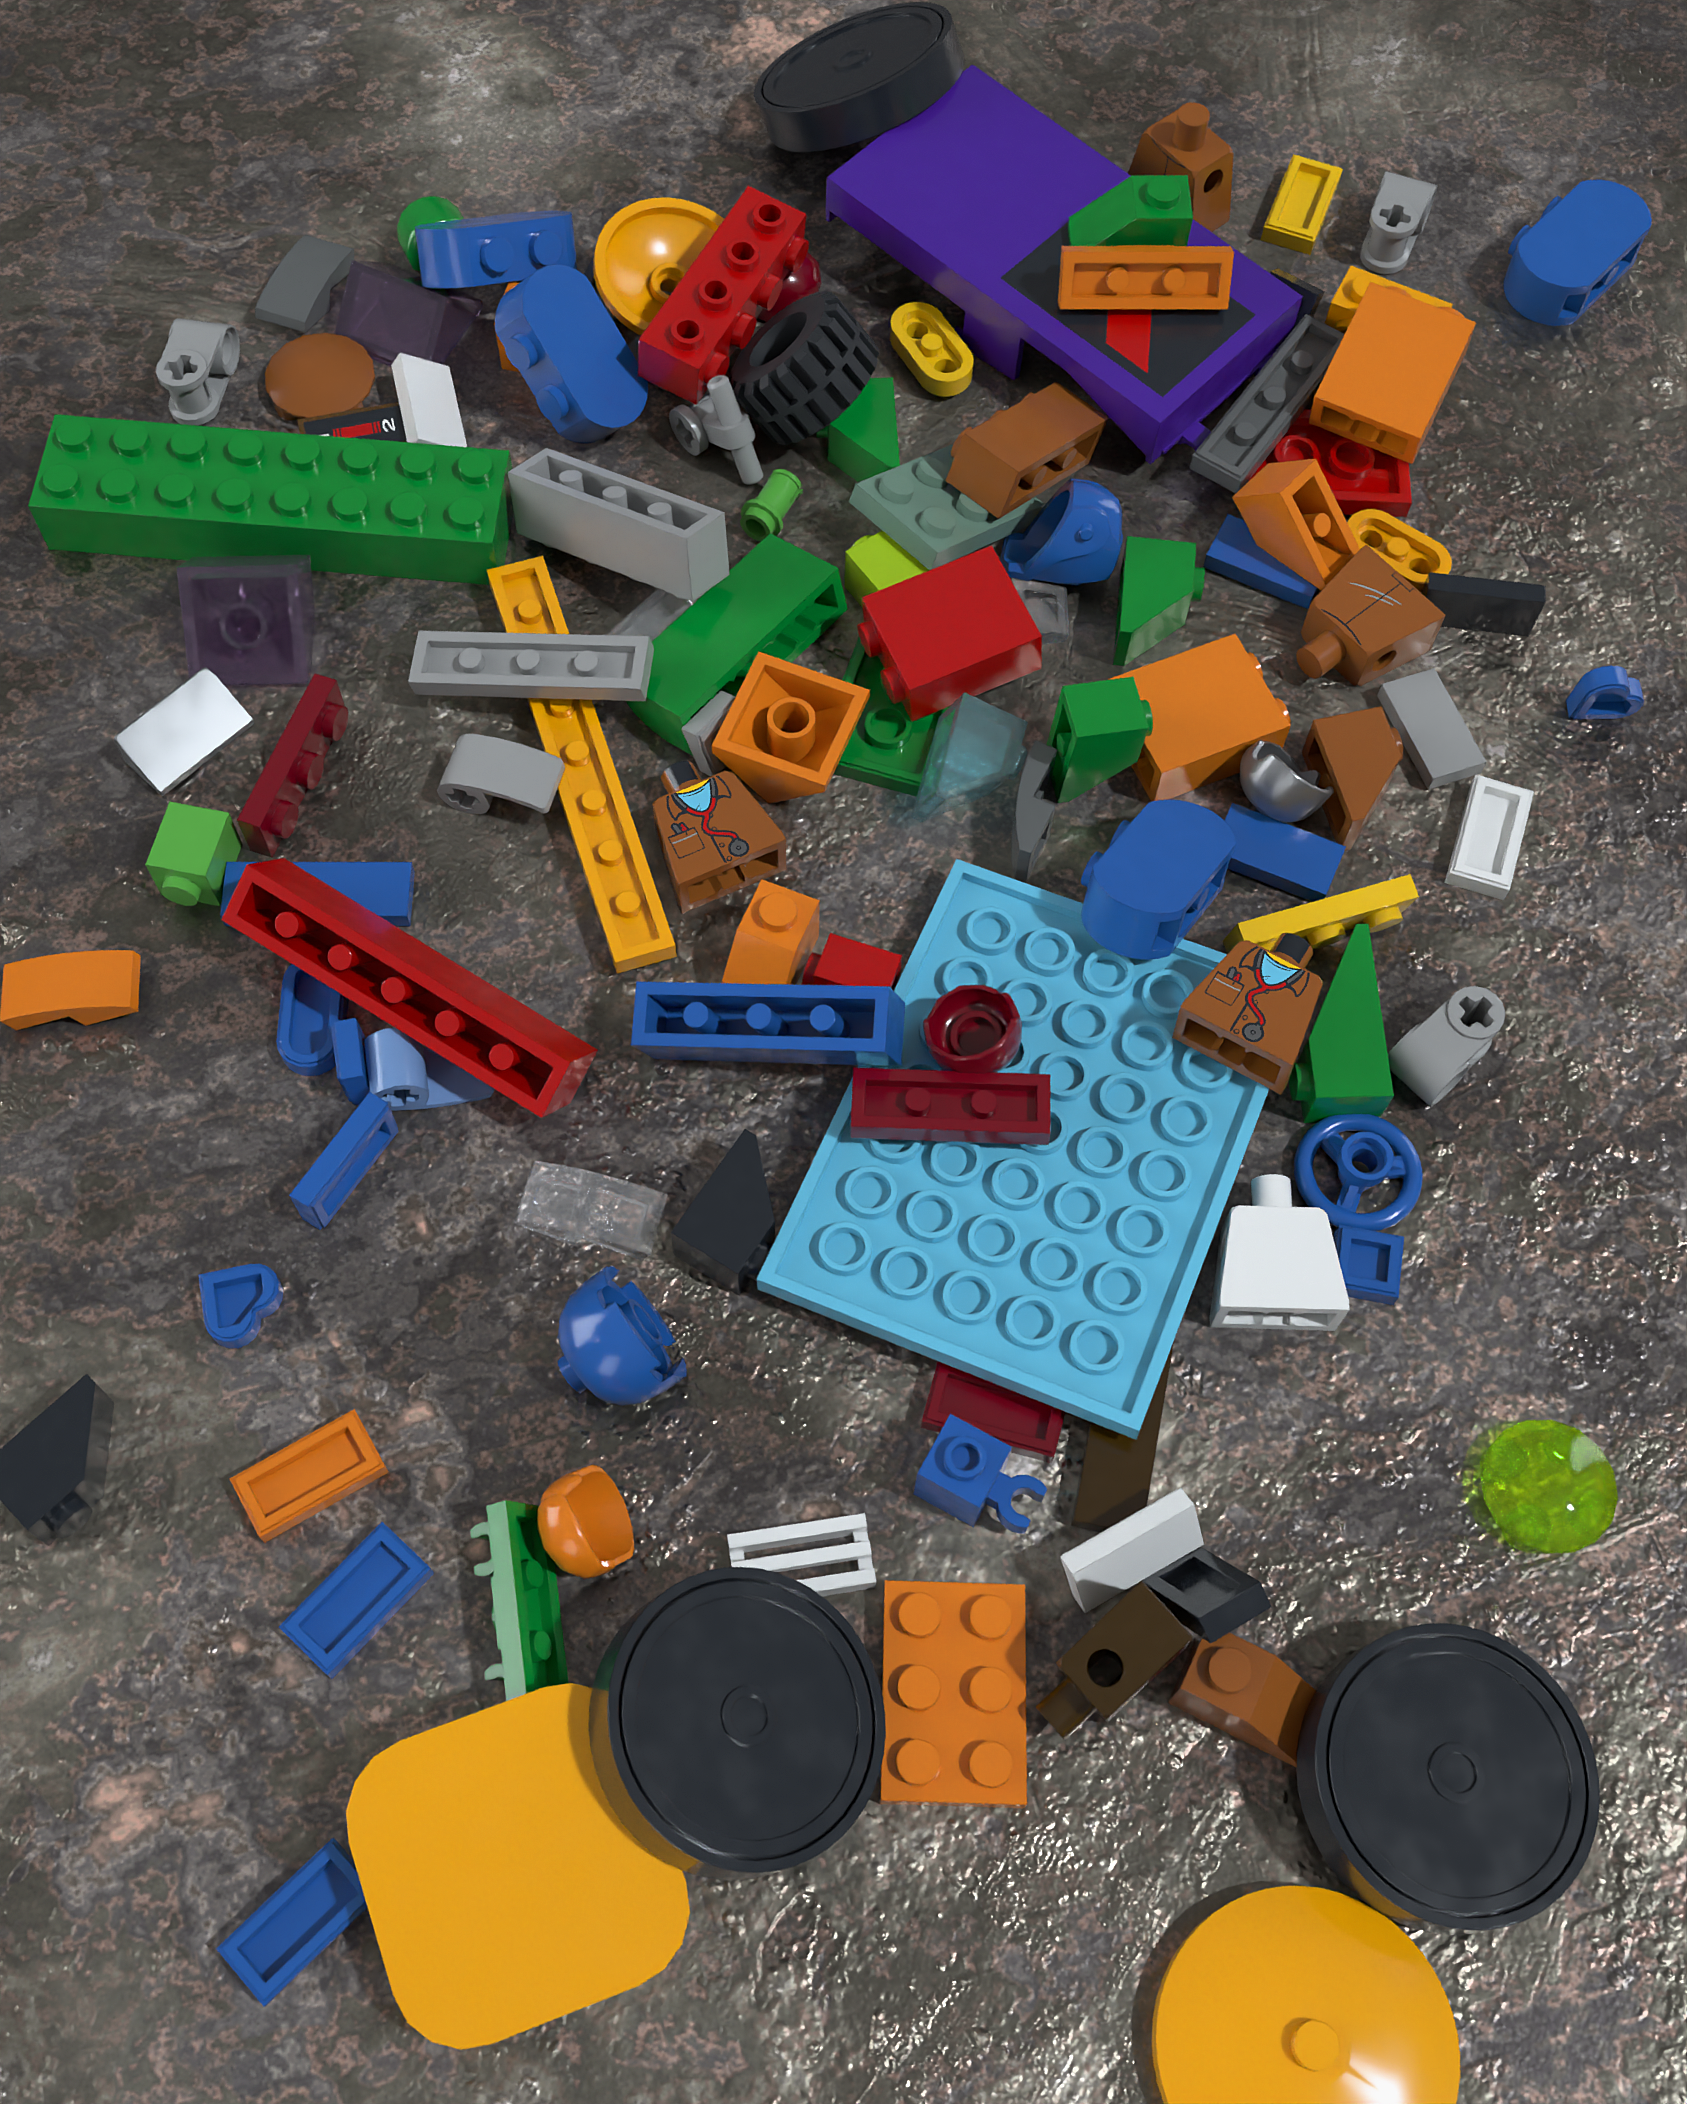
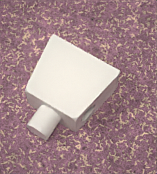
(1277, 1265)

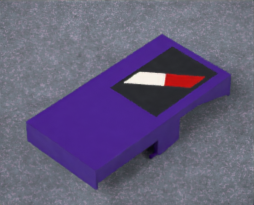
(980, 210)

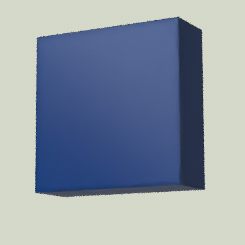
(350, 1059)
(1370, 1263)

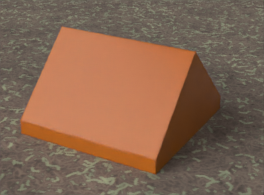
(788, 728)

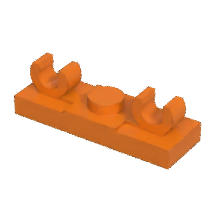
(1145, 277)

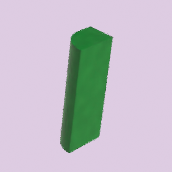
(768, 604)

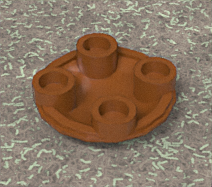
(319, 376)

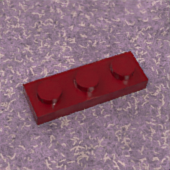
(293, 766)
(950, 1106)

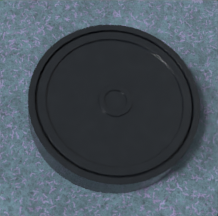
(860, 77)
(737, 1724)
(1448, 1780)

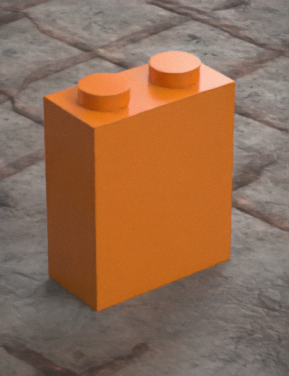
(1391, 371)
(1205, 716)

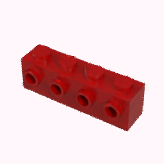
(723, 295)

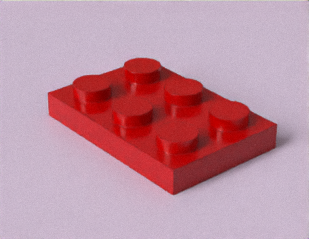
(1356, 473)

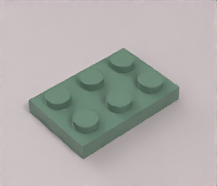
(930, 514)

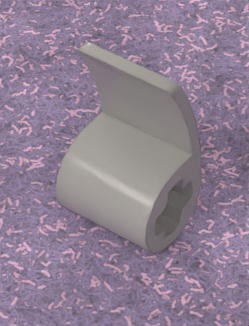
(499, 768)

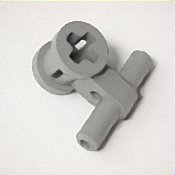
(720, 422)

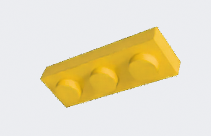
(1328, 919)

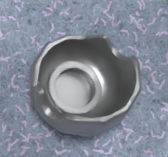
(1277, 785)

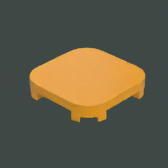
(507, 1873)

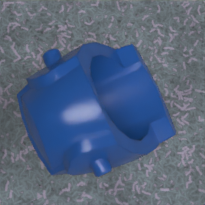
(1070, 539)

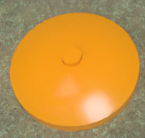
(1302, 2005)

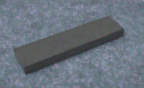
(1268, 406)

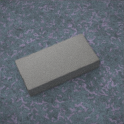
(1431, 728)

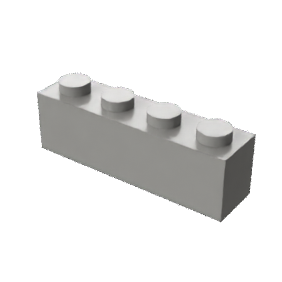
(620, 523)

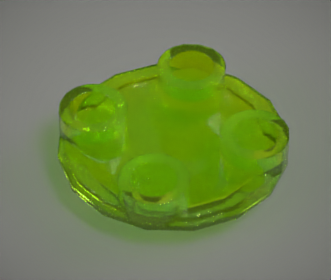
(1548, 1487)

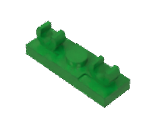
(523, 1600)

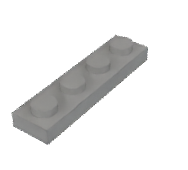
(531, 665)

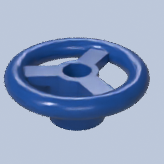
(1374, 1149)

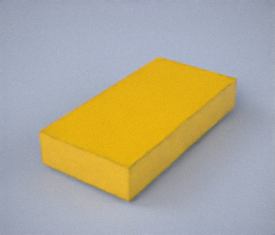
(1301, 204)

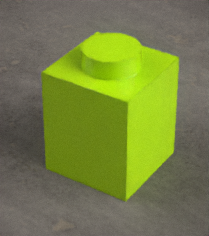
(876, 564)

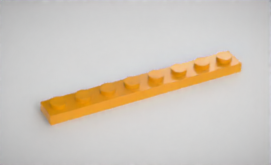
(589, 786)

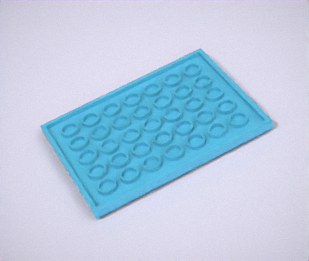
(1031, 1259)

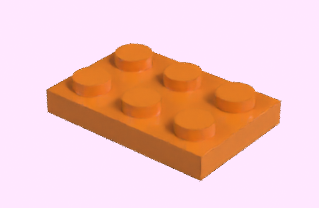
(954, 1694)

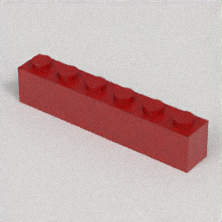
(409, 985)

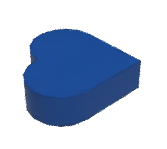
(1605, 695)
(237, 1301)

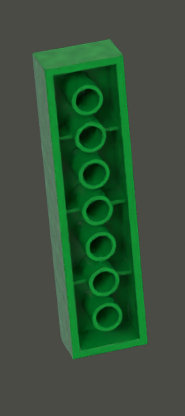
(272, 494)

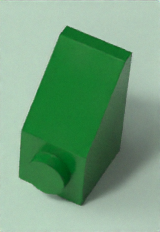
(1136, 213)
(865, 434)
(1153, 593)
(1096, 734)

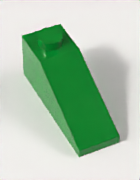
(1346, 1053)

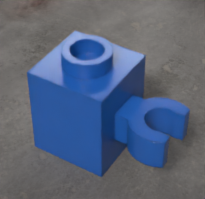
(967, 1474)

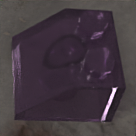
(249, 618)

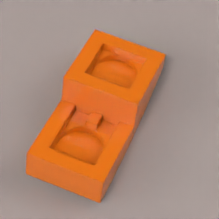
(71, 984)

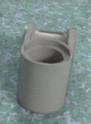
(1396, 221)
(198, 368)
(1443, 1047)

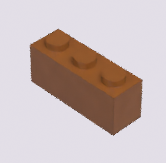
(1025, 449)

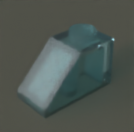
(969, 756)

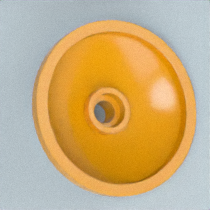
(648, 252)

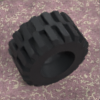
(803, 368)

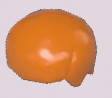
(585, 1523)

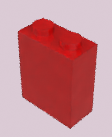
(950, 633)

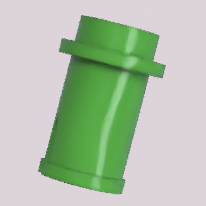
(767, 510)

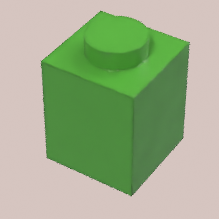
(193, 854)

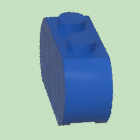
(494, 248)
(1575, 251)
(571, 354)
(1156, 878)

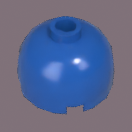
(616, 1342)

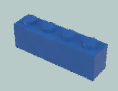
(769, 1023)

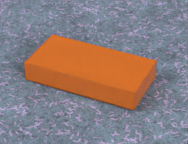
(308, 1476)

